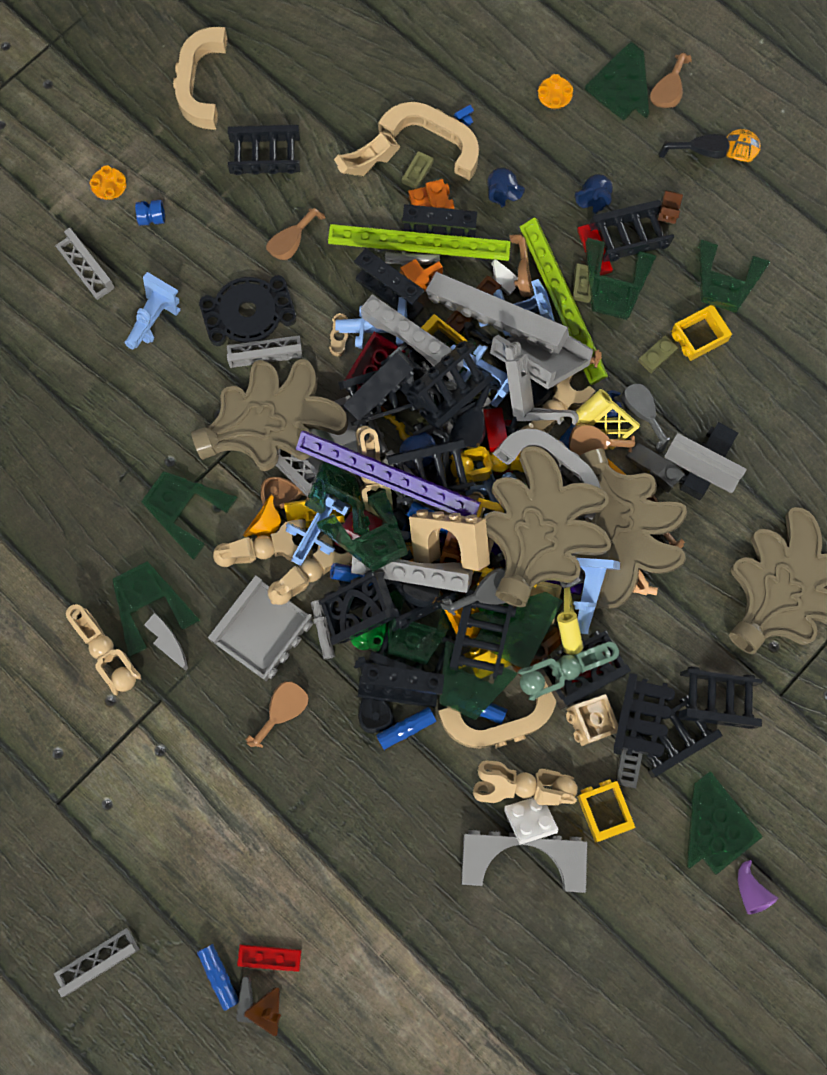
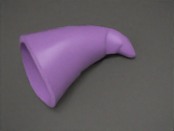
(754, 895)

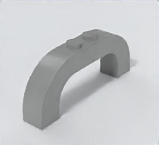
(567, 461)

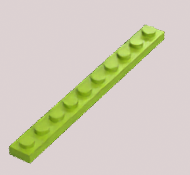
(419, 242)
(560, 293)

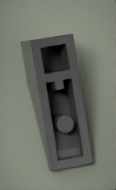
(649, 462)

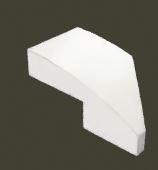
(504, 277)

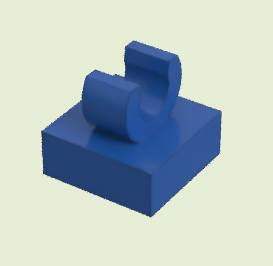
(464, 115)

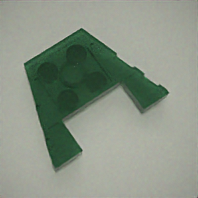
(467, 692)

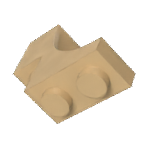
(362, 160)

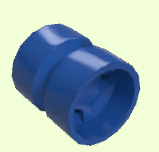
(150, 212)

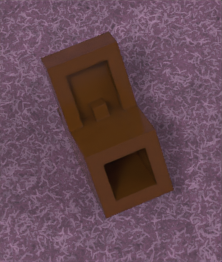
(670, 206)
(451, 550)

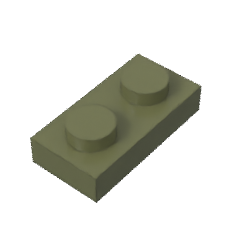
(417, 170)
(581, 284)
(658, 354)

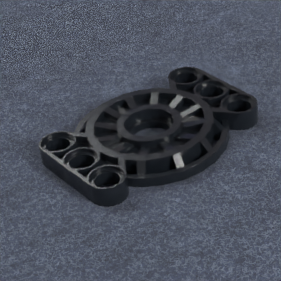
(247, 328)

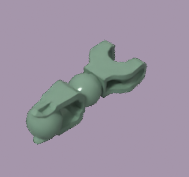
(566, 668)

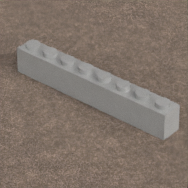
(497, 312)

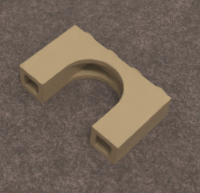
(468, 530)

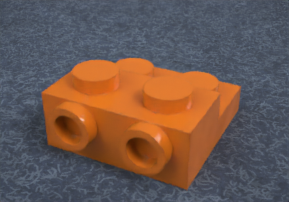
(433, 195)

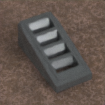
(632, 784)
(245, 999)

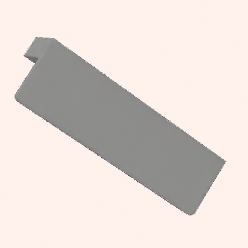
(704, 463)

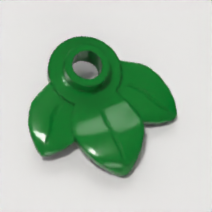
(366, 640)

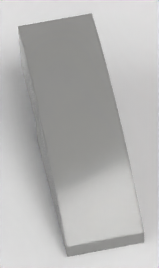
(167, 640)

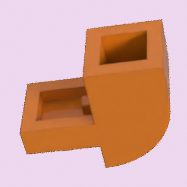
(419, 276)

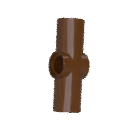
(550, 642)

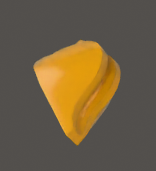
(266, 521)

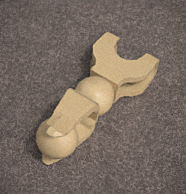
(564, 399)
(371, 449)
(261, 547)
(310, 571)
(103, 649)
(504, 783)

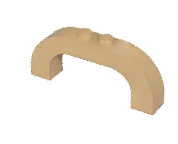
(196, 46)
(441, 124)
(498, 735)

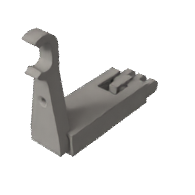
(521, 390)

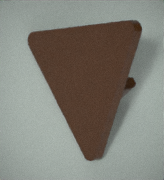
(266, 1012)

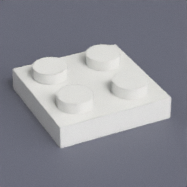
(530, 820)

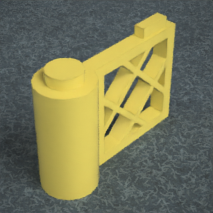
(598, 407)
(569, 626)

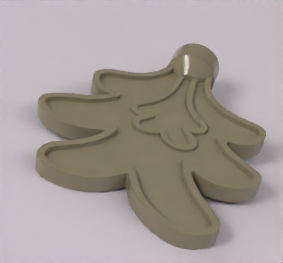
(270, 416)
(629, 524)
(540, 526)
(784, 586)

